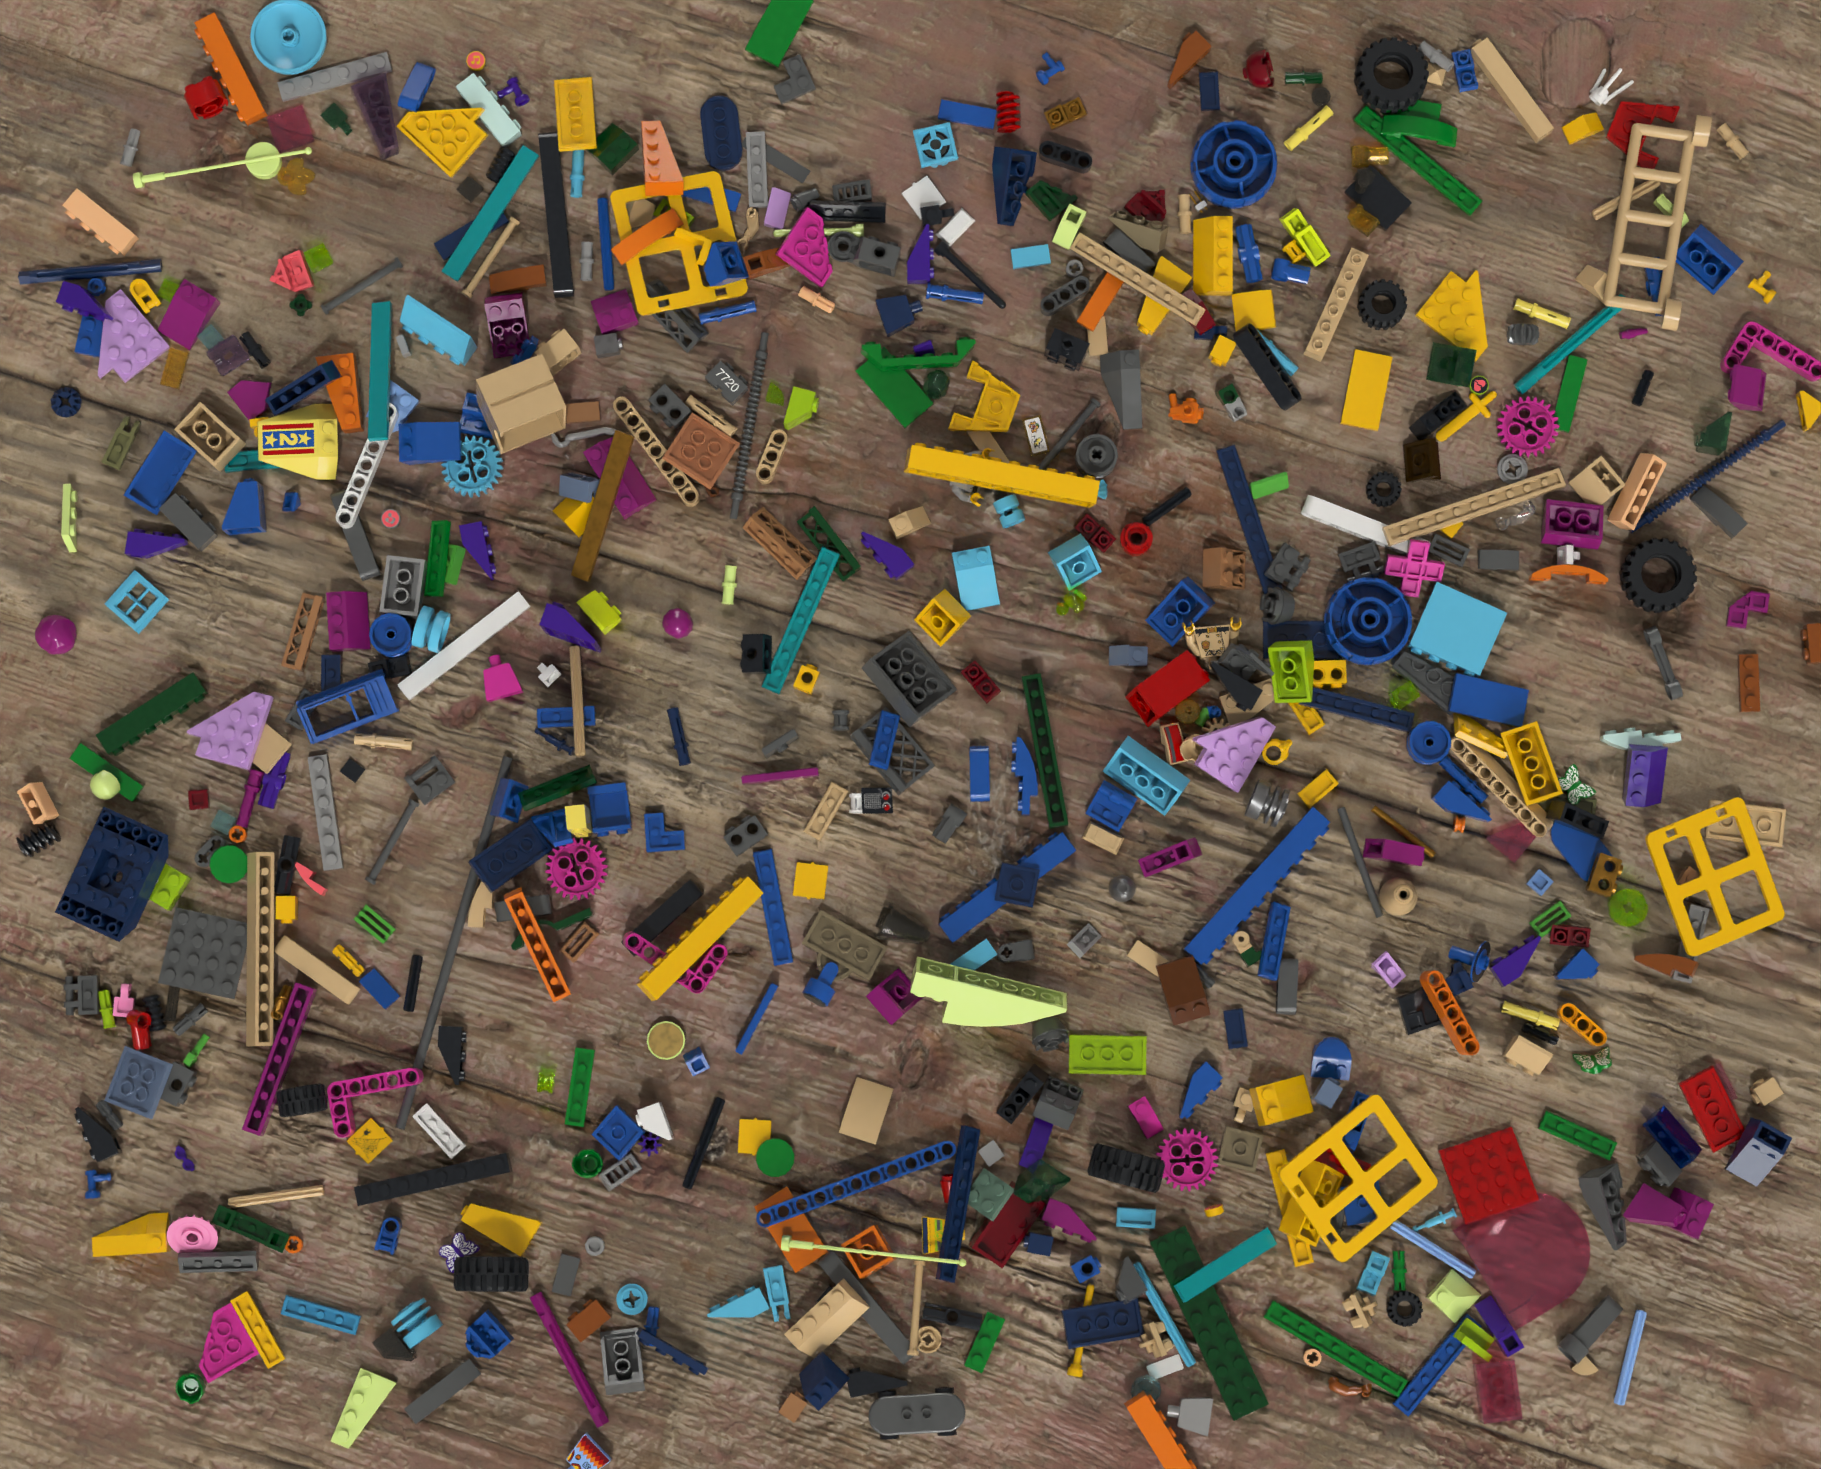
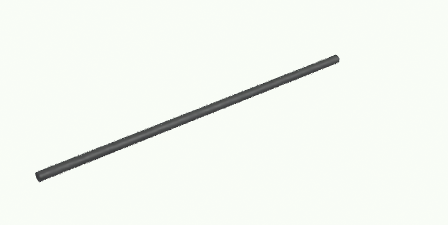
(450, 953)

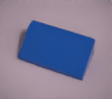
(379, 988)

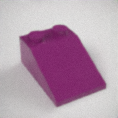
(188, 314)

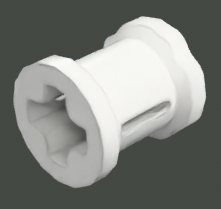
(856, 803)

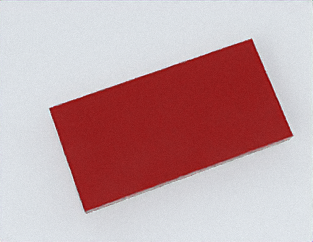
(1712, 1108)

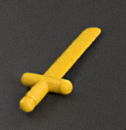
(1469, 413)

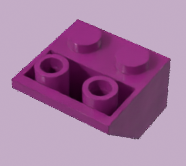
(1747, 388)

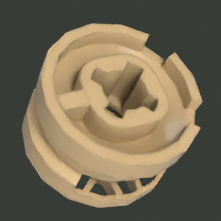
(928, 1339)

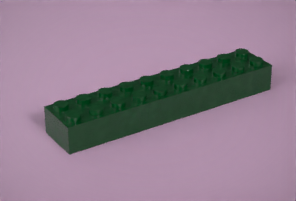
(1210, 1326)

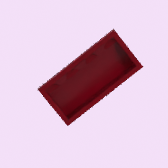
(1002, 1236)

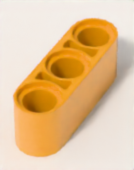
(1572, 1022)

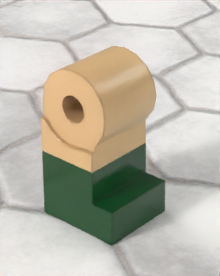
(1241, 943)

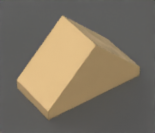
(1593, 280)

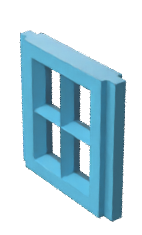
(124, 590)

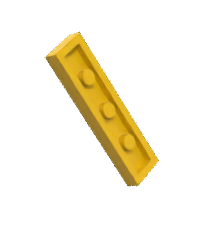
(258, 1329)

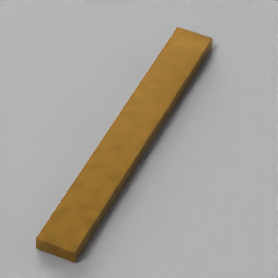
(602, 505)

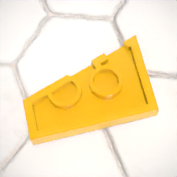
(1478, 735)

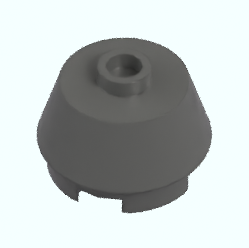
(1277, 606)
(1049, 1033)

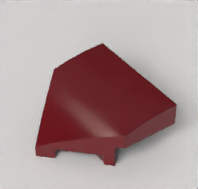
(1148, 204)

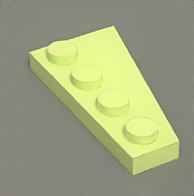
(364, 1400)

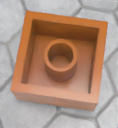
(872, 1240)

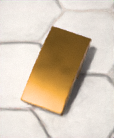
(1065, 113)

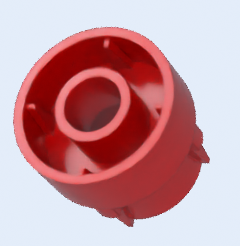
(1141, 530)

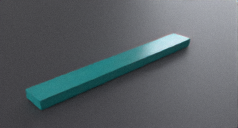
(490, 213)
(380, 371)
(801, 620)

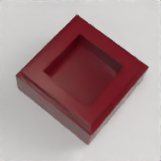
(198, 799)

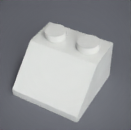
(655, 1120)

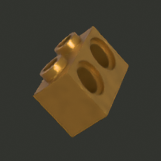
(1598, 872)

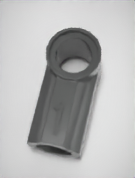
(951, 820)

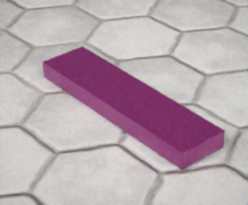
(780, 775)

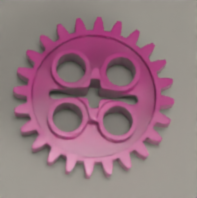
(1536, 411)
(560, 875)
(1185, 1141)

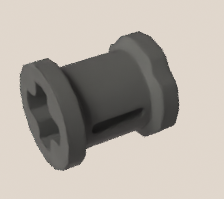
(840, 720)

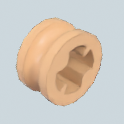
(1309, 1351)

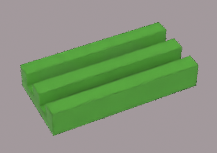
(362, 914)
(1537, 928)

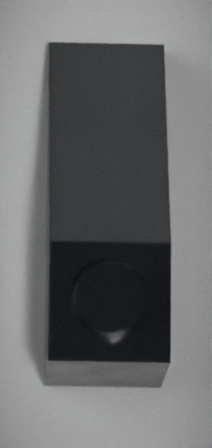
(1238, 689)
(1577, 819)
(867, 1382)

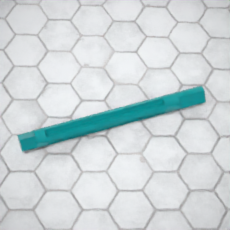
(1565, 348)

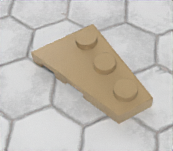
(1235, 715)

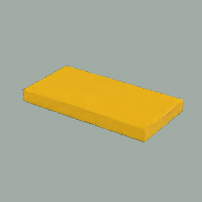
(575, 114)
(1366, 390)

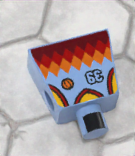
(588, 1455)

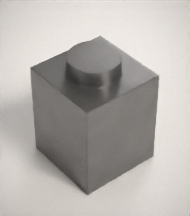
(607, 345)

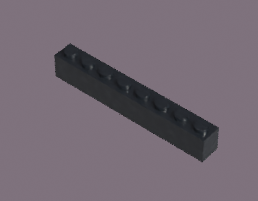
(433, 1179)

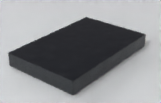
(1380, 199)

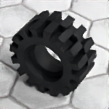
(1381, 500)
(1404, 1320)

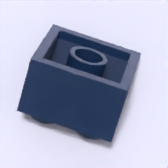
(821, 1380)

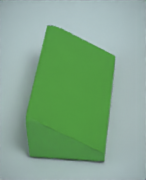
(1269, 485)
(454, 563)

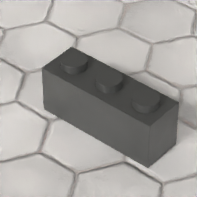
(189, 521)

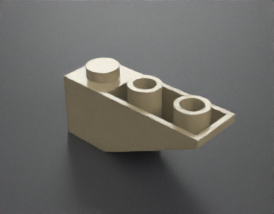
(1145, 233)

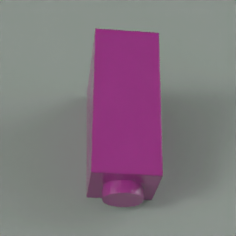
(1393, 852)
(1654, 1208)

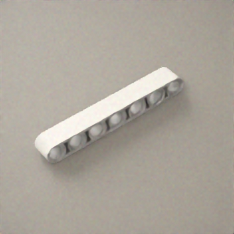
(367, 475)
(1350, 522)

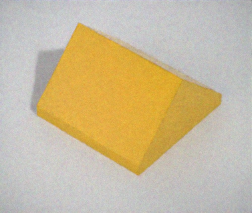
(574, 514)

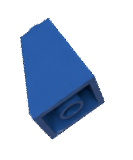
(246, 509)

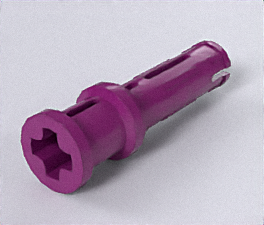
(252, 788)

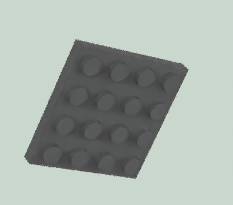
(204, 953)

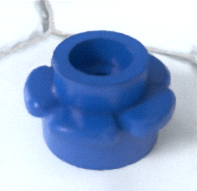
(91, 286)

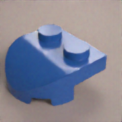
(1331, 1059)
(487, 1336)

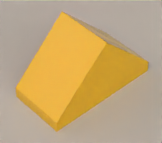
(1582, 127)
(1808, 408)

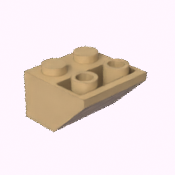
(1597, 482)

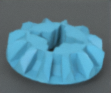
(624, 1293)

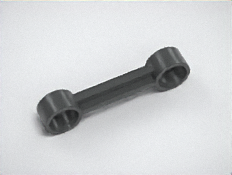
(1671, 684)

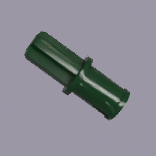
(1303, 77)

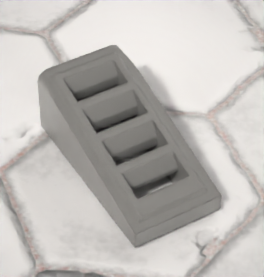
(607, 1183)

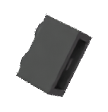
(1058, 1102)
(1659, 1164)

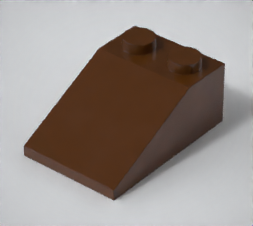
(1183, 990)

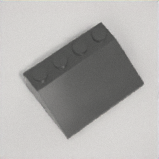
(909, 678)

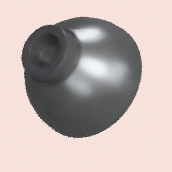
(1122, 888)

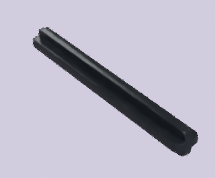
(703, 1143)

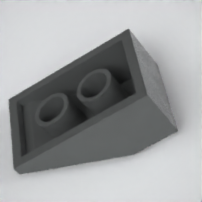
(622, 1361)

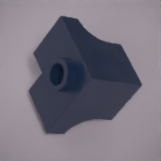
(1459, 979)

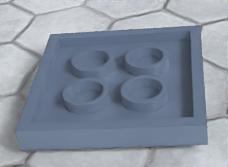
(138, 1082)

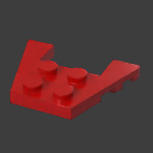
(1631, 113)

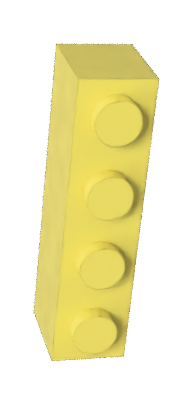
(578, 820)

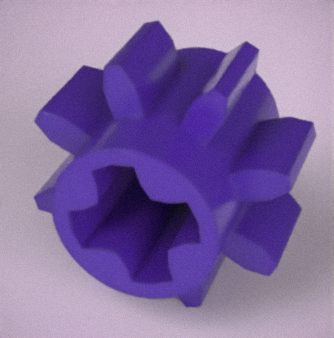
(644, 1143)

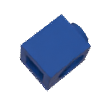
(1076, 1267)

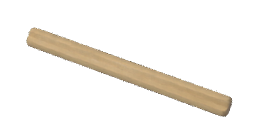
(577, 701)

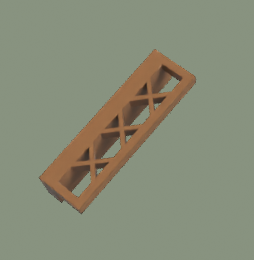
(777, 545)
(308, 633)

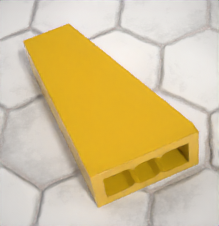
(1153, 312)
(503, 1227)

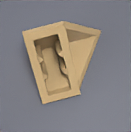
(640, 212)

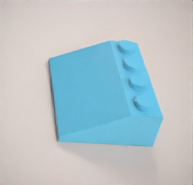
(437, 331)

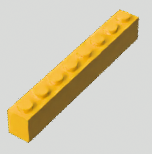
(699, 938)

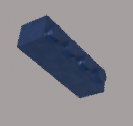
(303, 387)

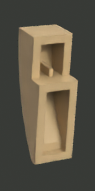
(482, 900)

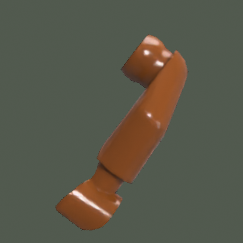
(1345, 1390)

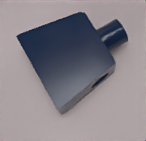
(897, 313)

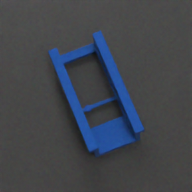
(377, 695)

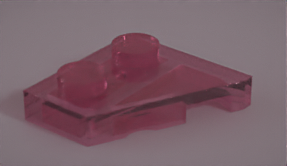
(1512, 841)

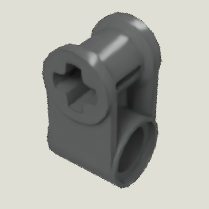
(1019, 951)

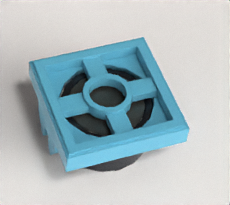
(935, 145)

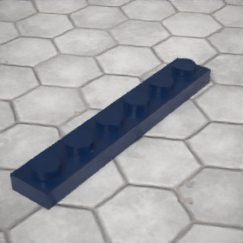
(1360, 710)

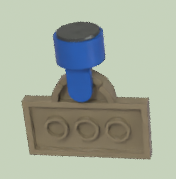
(840, 953)

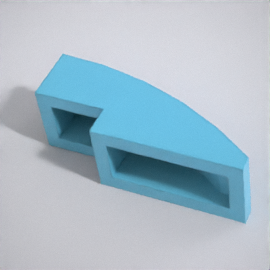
(976, 956)

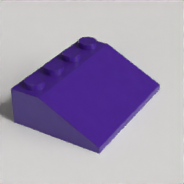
(562, 625)

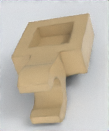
(1244, 1103)

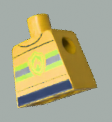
(932, 1234)

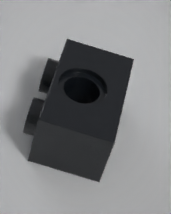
(762, 662)

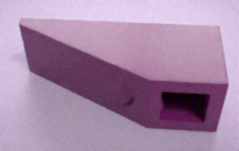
(1062, 1215)

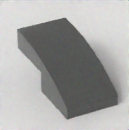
(1498, 560)

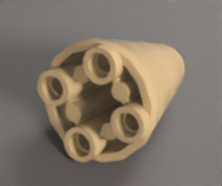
(1390, 896)

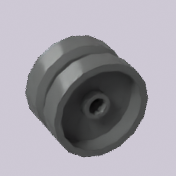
(1100, 446)

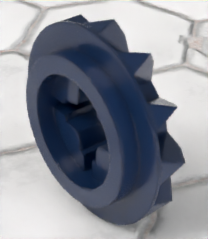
(66, 411)

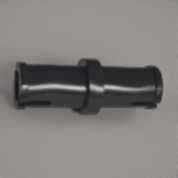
(255, 350)

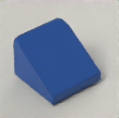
(696, 1061)

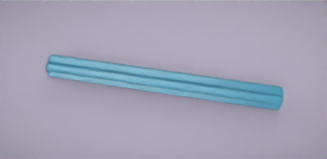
(1165, 1317)

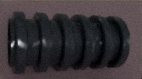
(500, 165)
(154, 1010)

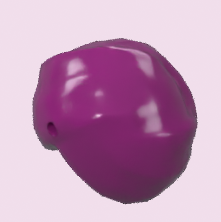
(56, 634)

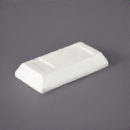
(955, 227)

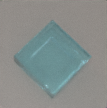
(210, 337)
(223, 822)

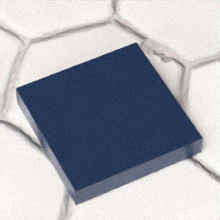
(1017, 885)

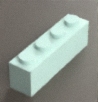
(495, 116)

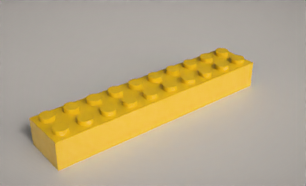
(1001, 476)

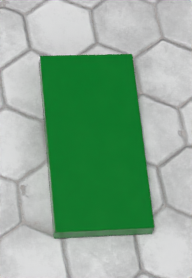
(778, 29)
(895, 391)

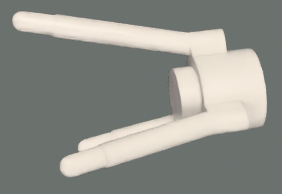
(1599, 95)

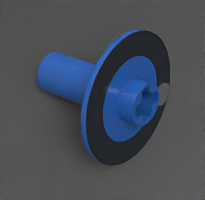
(1478, 961)

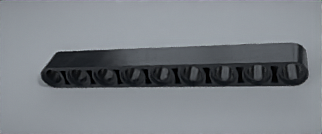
(556, 215)

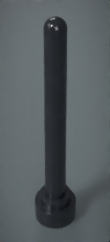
(944, 251)

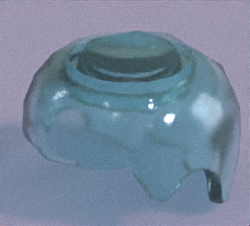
(1148, 1385)

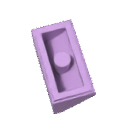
(777, 208)

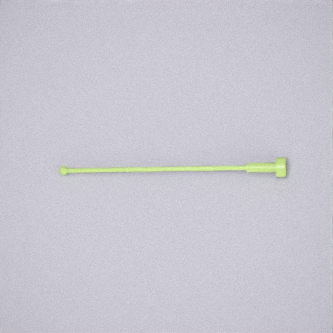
(140, 179)
(787, 1243)

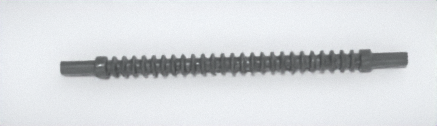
(761, 355)

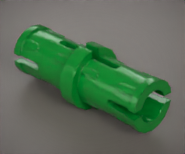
(1399, 1270)

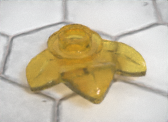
(298, 176)

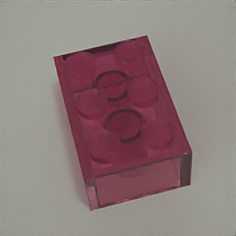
(1497, 1391)

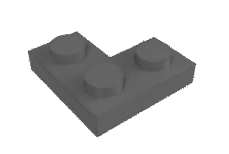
(799, 82)

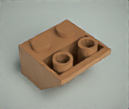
(1224, 569)

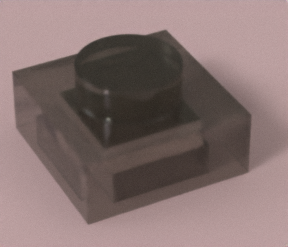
(470, 189)

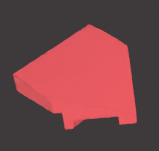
(293, 272)

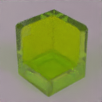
(318, 258)

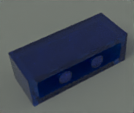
(1672, 1137)

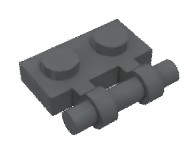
(1359, 557)
(1281, 565)
(87, 995)

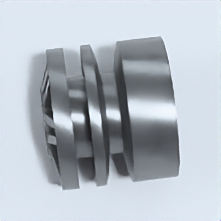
(1267, 803)

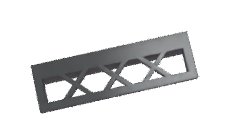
(685, 320)

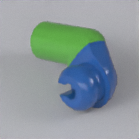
(1207, 713)

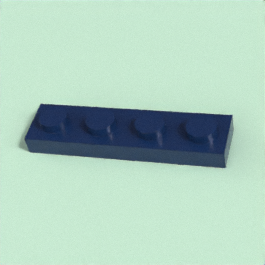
(678, 1356)

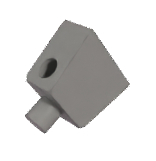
(1192, 1414)

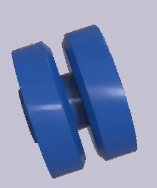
(382, 628)
(1417, 746)

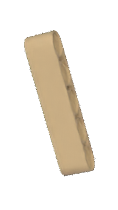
(316, 969)

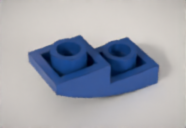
(1464, 70)

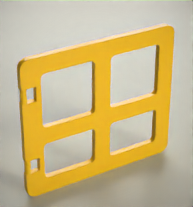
(697, 292)
(1711, 879)
(1362, 1180)

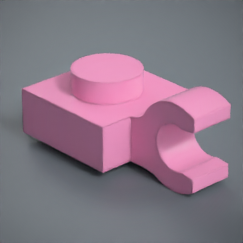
(124, 1003)

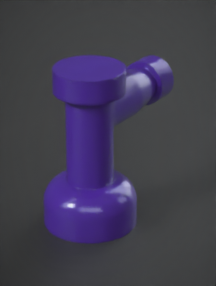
(521, 99)

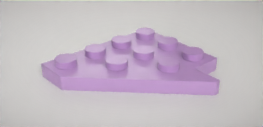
(127, 341)
(234, 731)
(1233, 750)

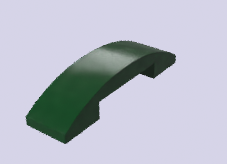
(251, 1228)

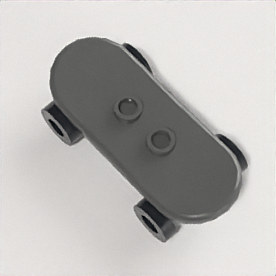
(916, 1413)

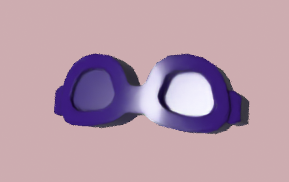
(180, 1153)

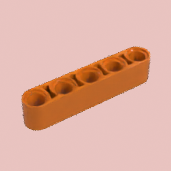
(1457, 1017)

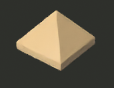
(1436, 74)

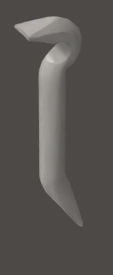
(582, 435)

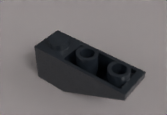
(1437, 416)
(451, 1047)
(1022, 1093)
(101, 1139)

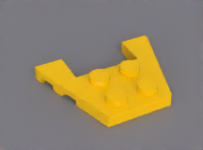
(994, 407)

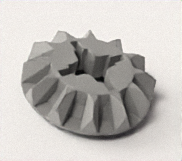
(1515, 461)

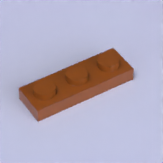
(1748, 683)

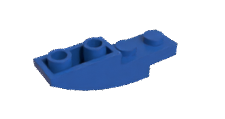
(1024, 767)

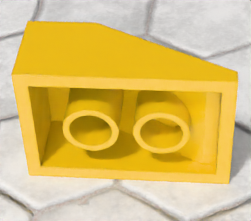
(1281, 1100)

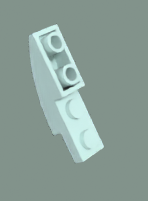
(1631, 736)

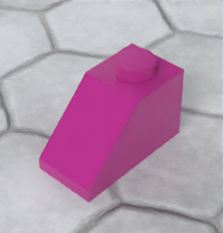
(1145, 1117)

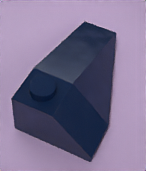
(1010, 176)

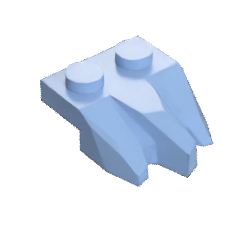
(404, 403)

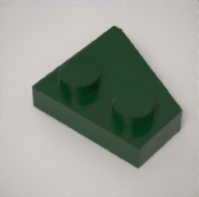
(1049, 199)

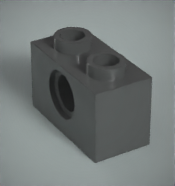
(188, 1079)

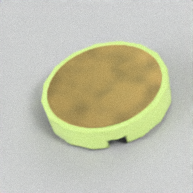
(666, 1040)

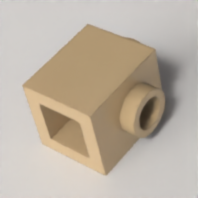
(1765, 1091)

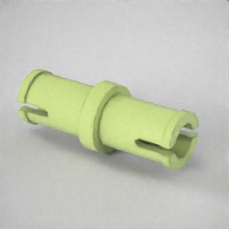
(729, 584)

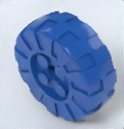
(1229, 184)
(1358, 640)

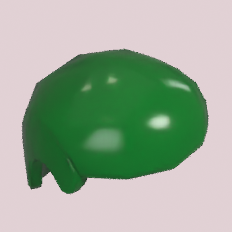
(587, 1163)
(190, 1388)

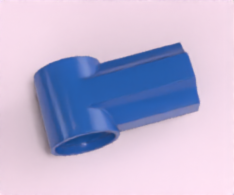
(1286, 271)

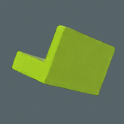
(1475, 1339)

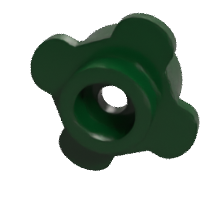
(298, 300)

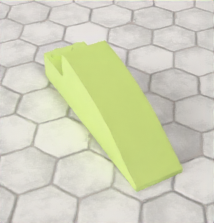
(983, 998)

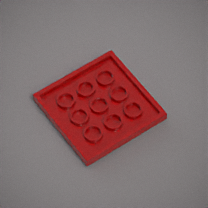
(1488, 1175)

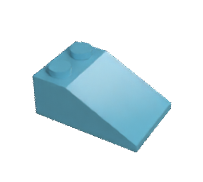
(975, 578)

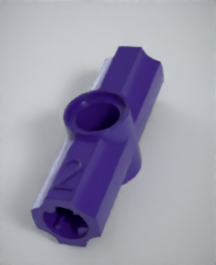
(274, 782)

